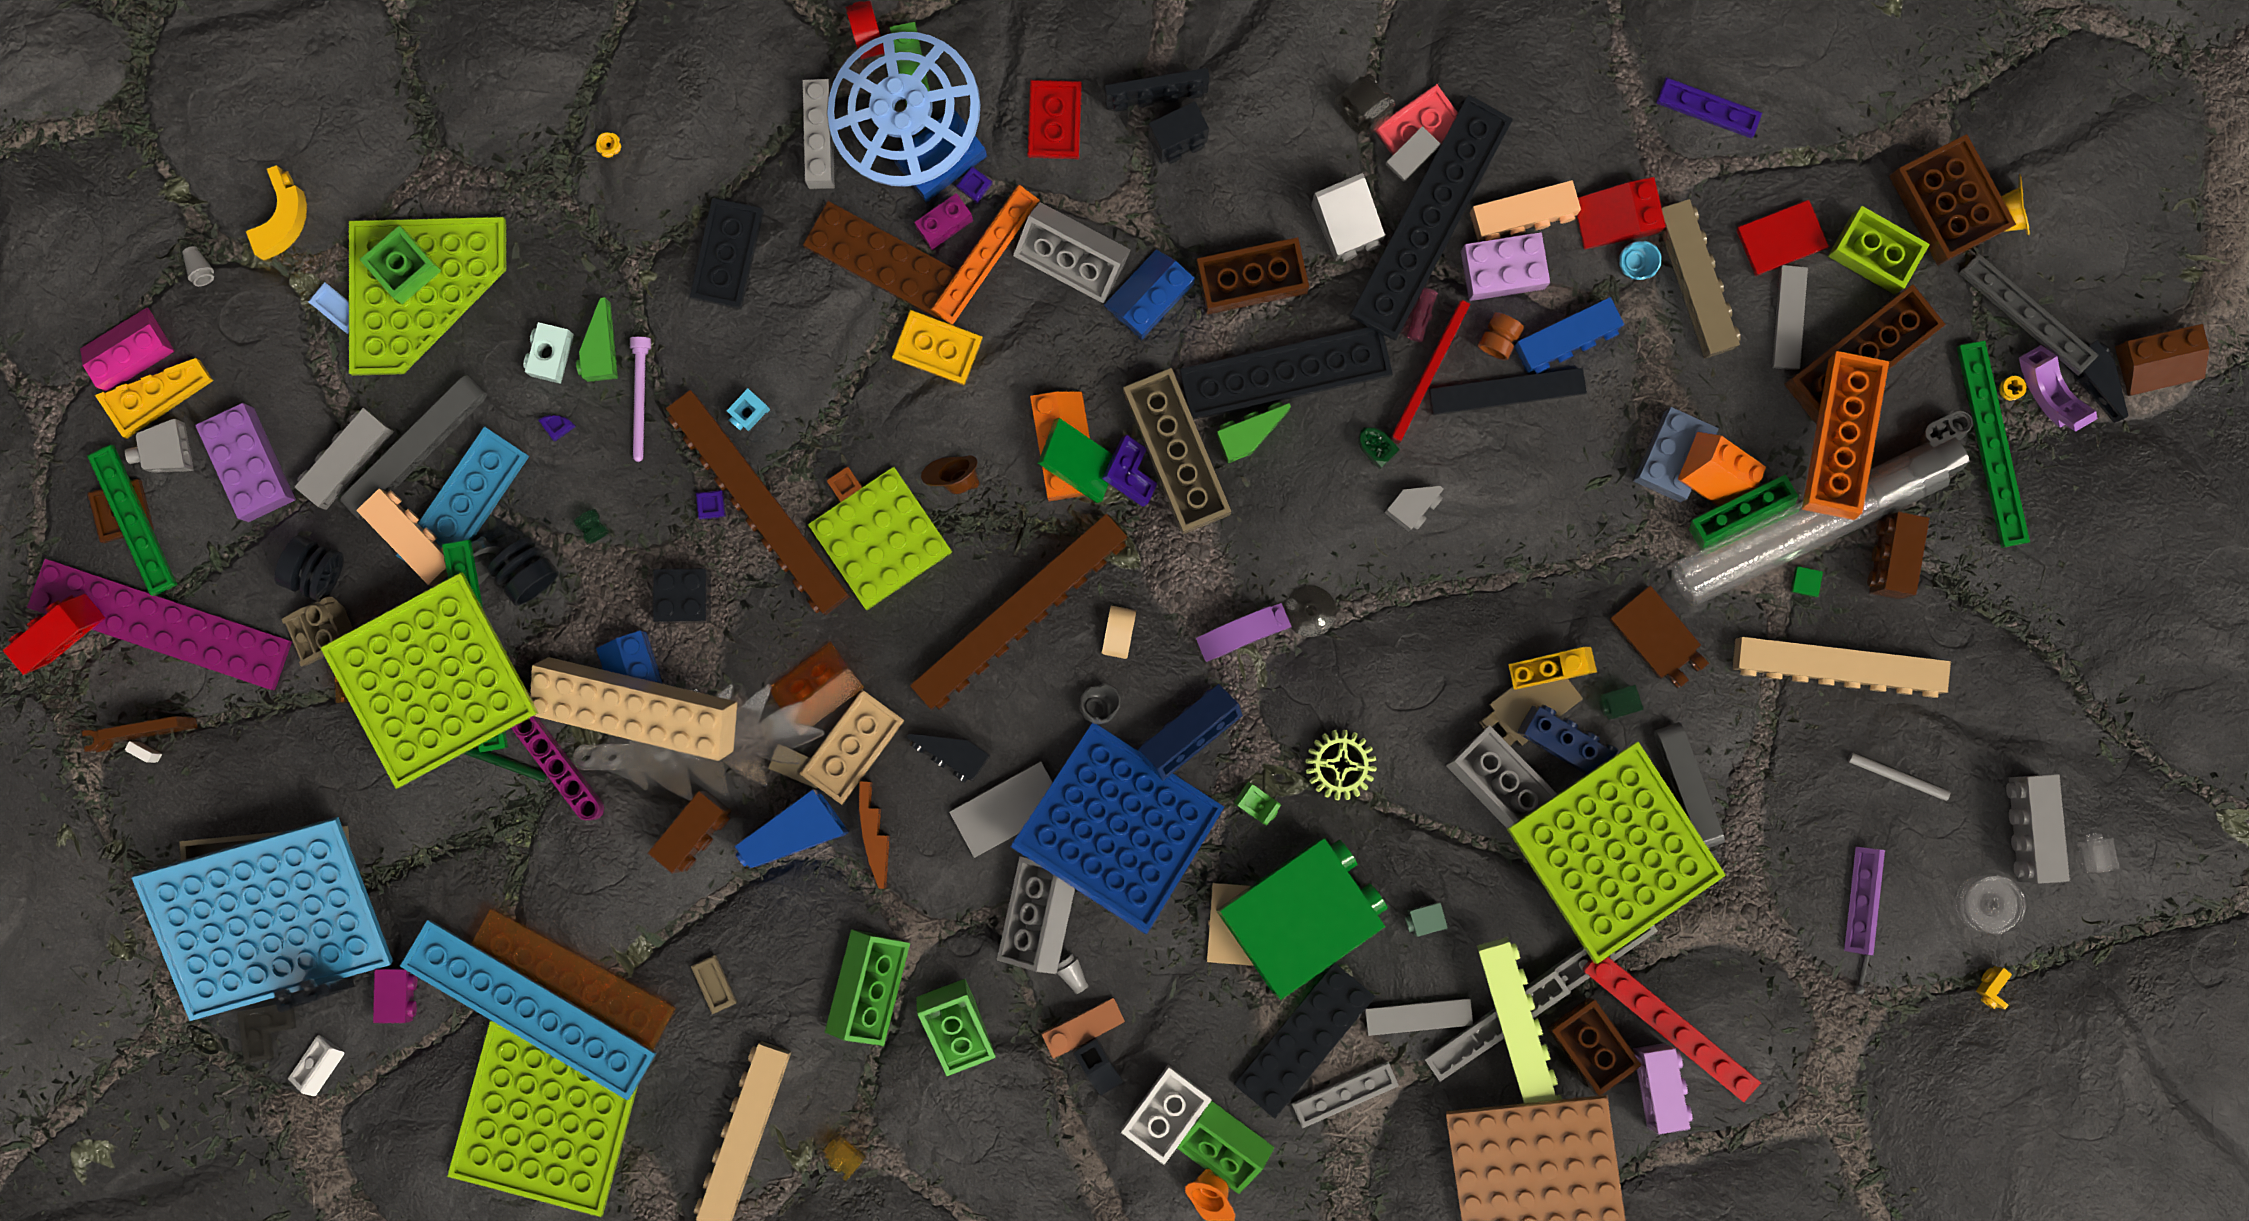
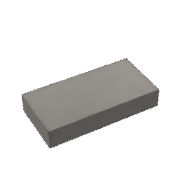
(1413, 153)

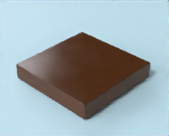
(105, 521)

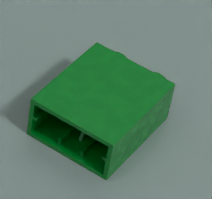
(1303, 916)

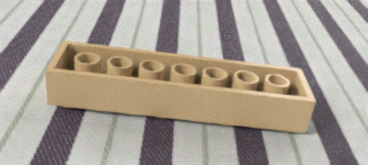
(634, 708)

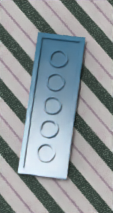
(473, 489)

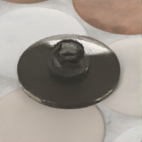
(1306, 624)

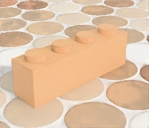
(1525, 211)
(405, 535)

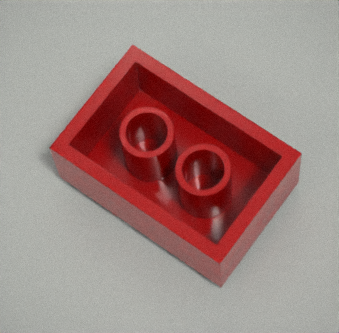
(53, 633)

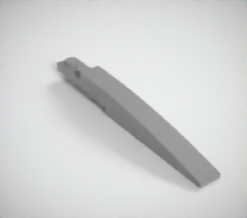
(1545, 992)

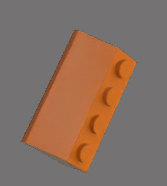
(1047, 408)

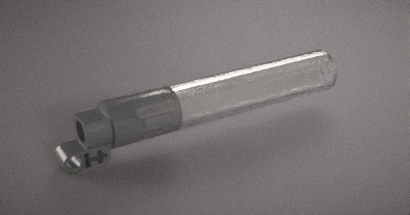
(1802, 531)

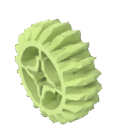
(1341, 752)

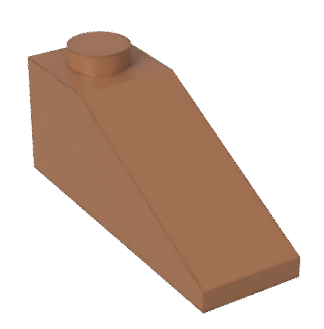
(1082, 1028)

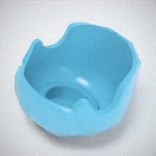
(1640, 260)

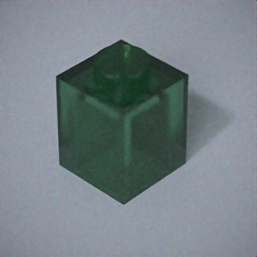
(1620, 702)

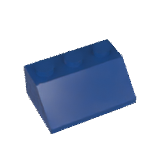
(1150, 293)
(630, 656)

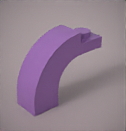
(2050, 391)
(1243, 632)

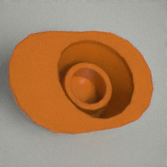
(1210, 1197)

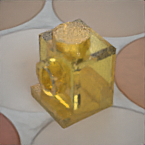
(843, 1157)

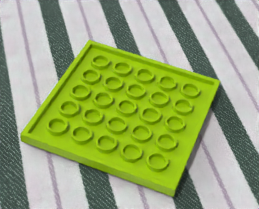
(429, 680)
(1616, 852)
(539, 1127)

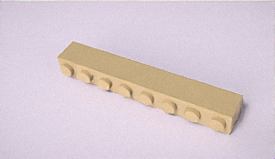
(1841, 665)
(743, 1133)

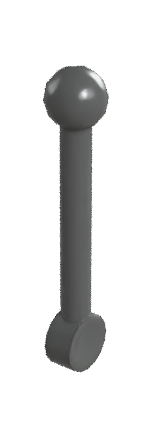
(1859, 989)

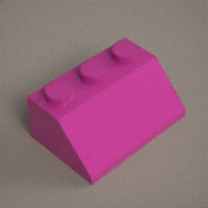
(125, 351)

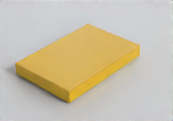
(937, 347)

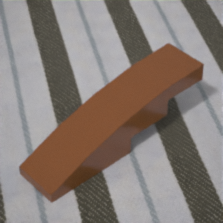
(875, 844)

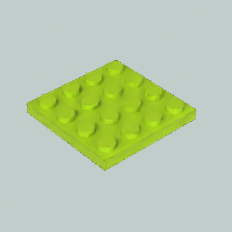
(880, 538)

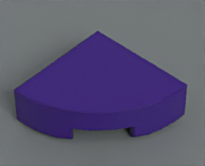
(556, 426)

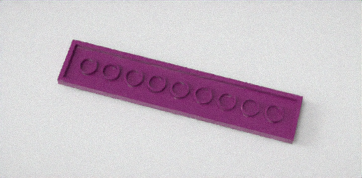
(167, 625)

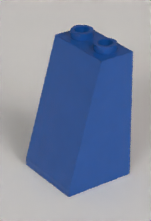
(795, 829)

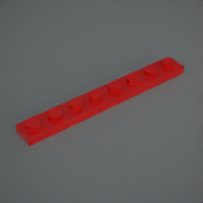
(1673, 1027)

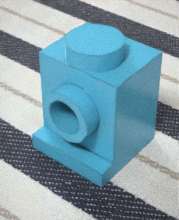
(746, 401)

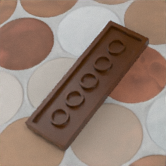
(879, 258)

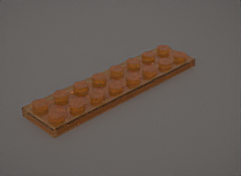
(575, 978)

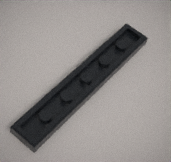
(1507, 391)

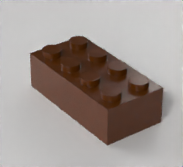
(1252, 275)

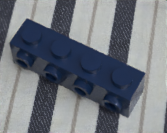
(1190, 732)
(1564, 739)

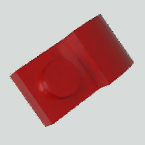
(864, 27)

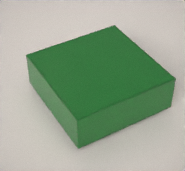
(1806, 582)

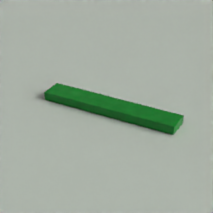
(132, 520)

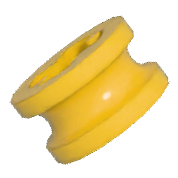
(2007, 393)

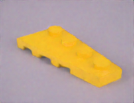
(145, 400)

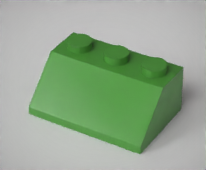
(1226, 1147)

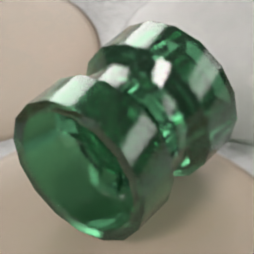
(591, 526)

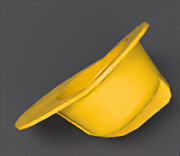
(2015, 205)

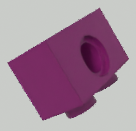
(943, 221)

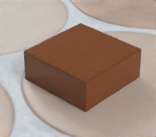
(844, 484)

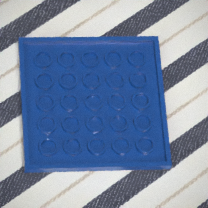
(1117, 828)

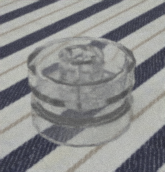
(2006, 905)

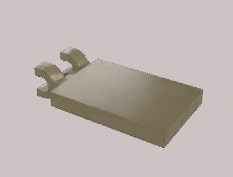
(1514, 705)

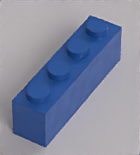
(1568, 336)

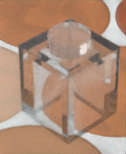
(2098, 854)

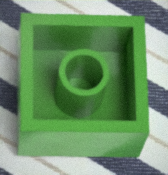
(400, 265)

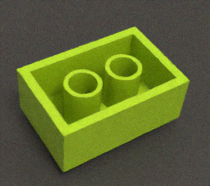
(1878, 250)

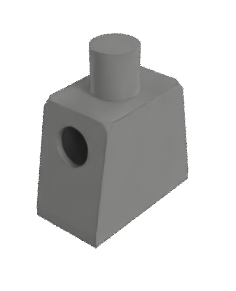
(162, 448)

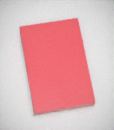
(1428, 110)

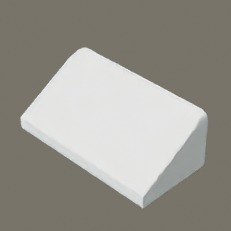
(315, 1066)

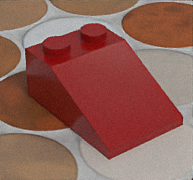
(1620, 213)

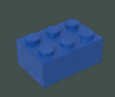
(974, 155)

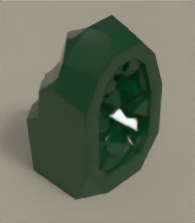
(1377, 446)

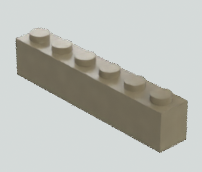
(1698, 280)

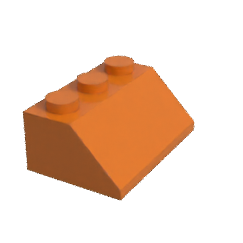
(1720, 469)

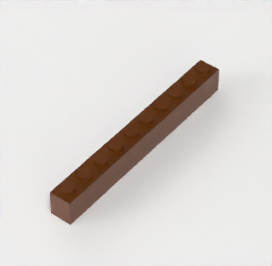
(757, 502)
(1019, 612)

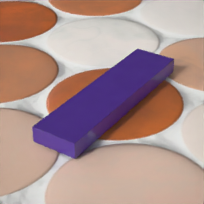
(1709, 108)

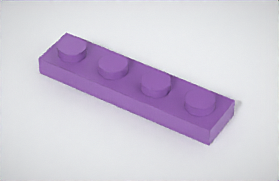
(1864, 900)

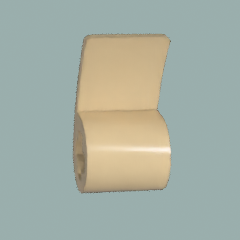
(1119, 632)

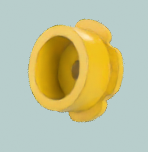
(606, 138)

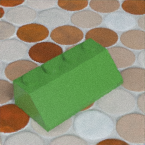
(867, 988)

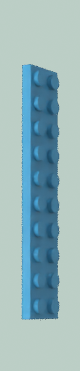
(528, 1009)

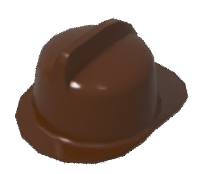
(952, 473)

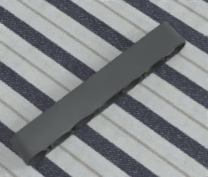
(416, 443)

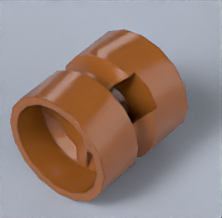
(1501, 335)

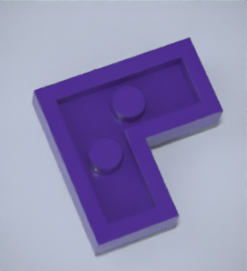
(1123, 472)

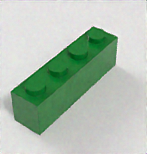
(1743, 512)

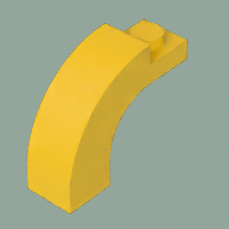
(286, 222)

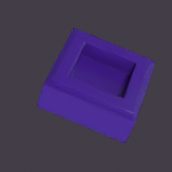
(974, 184)
(710, 505)

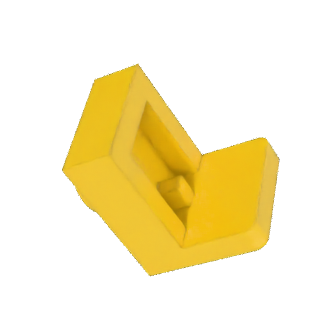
(1992, 983)

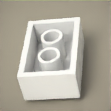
(1166, 1114)

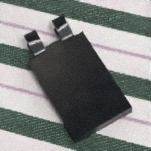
(311, 993)

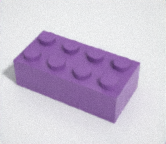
(245, 462)

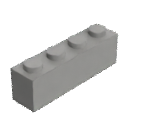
(817, 135)
(343, 458)

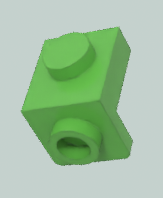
(1257, 803)

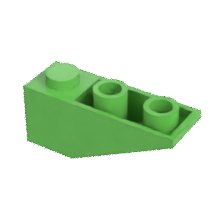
(1244, 437)

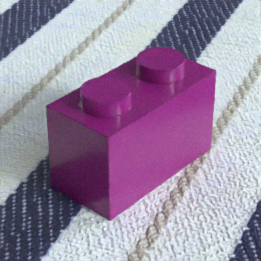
(394, 995)

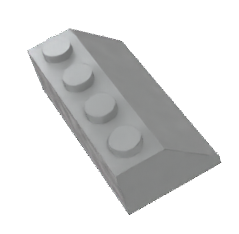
(1071, 252)
(1500, 777)

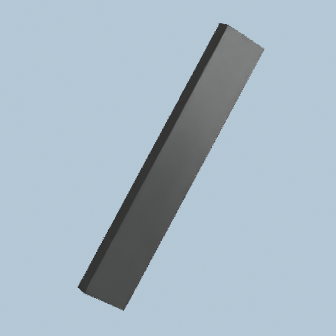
(2028, 314)

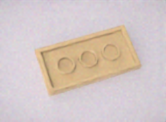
(852, 747)

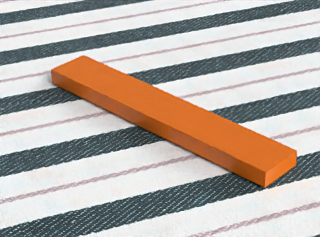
(984, 254)

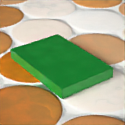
(1076, 460)

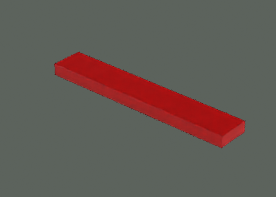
(1429, 372)

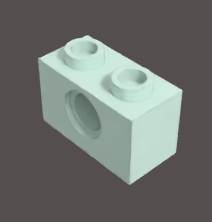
(553, 366)

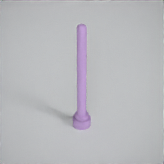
(640, 348)

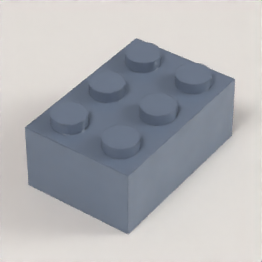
(1668, 453)

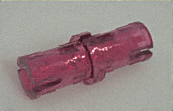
(1422, 315)

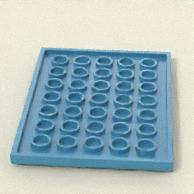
(262, 918)

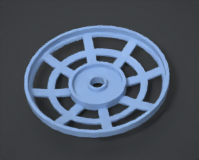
(913, 118)

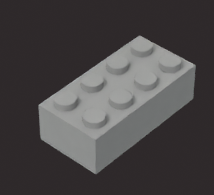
(2038, 829)
(1036, 919)

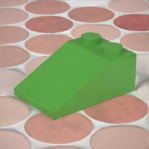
(955, 1027)

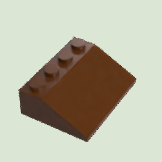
(1952, 199)

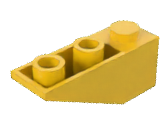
(1552, 668)

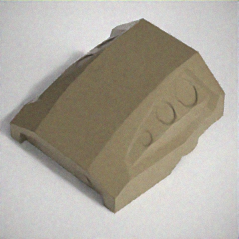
(316, 627)

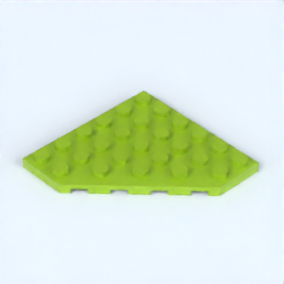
(394, 335)

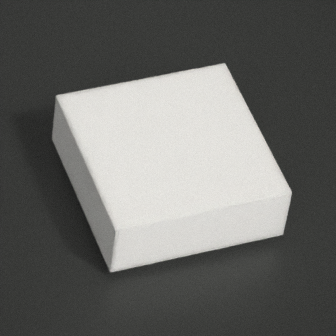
(143, 752)

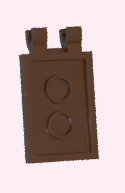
(1658, 636)
(137, 730)

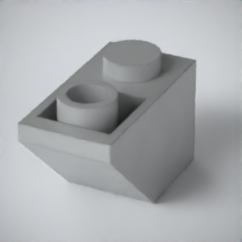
(1411, 505)

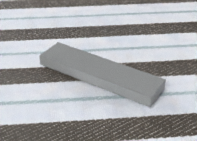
(1789, 317)
(1418, 1016)
(1345, 1094)

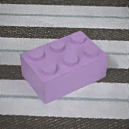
(1505, 266)
(1663, 1088)

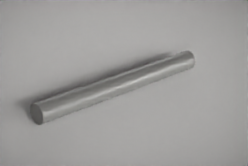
(1899, 776)

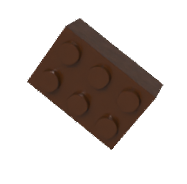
(1898, 555)
(690, 832)
(1594, 1046)

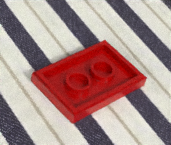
(1054, 119)
(1782, 238)

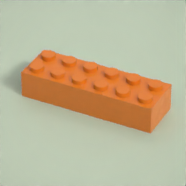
(1845, 435)

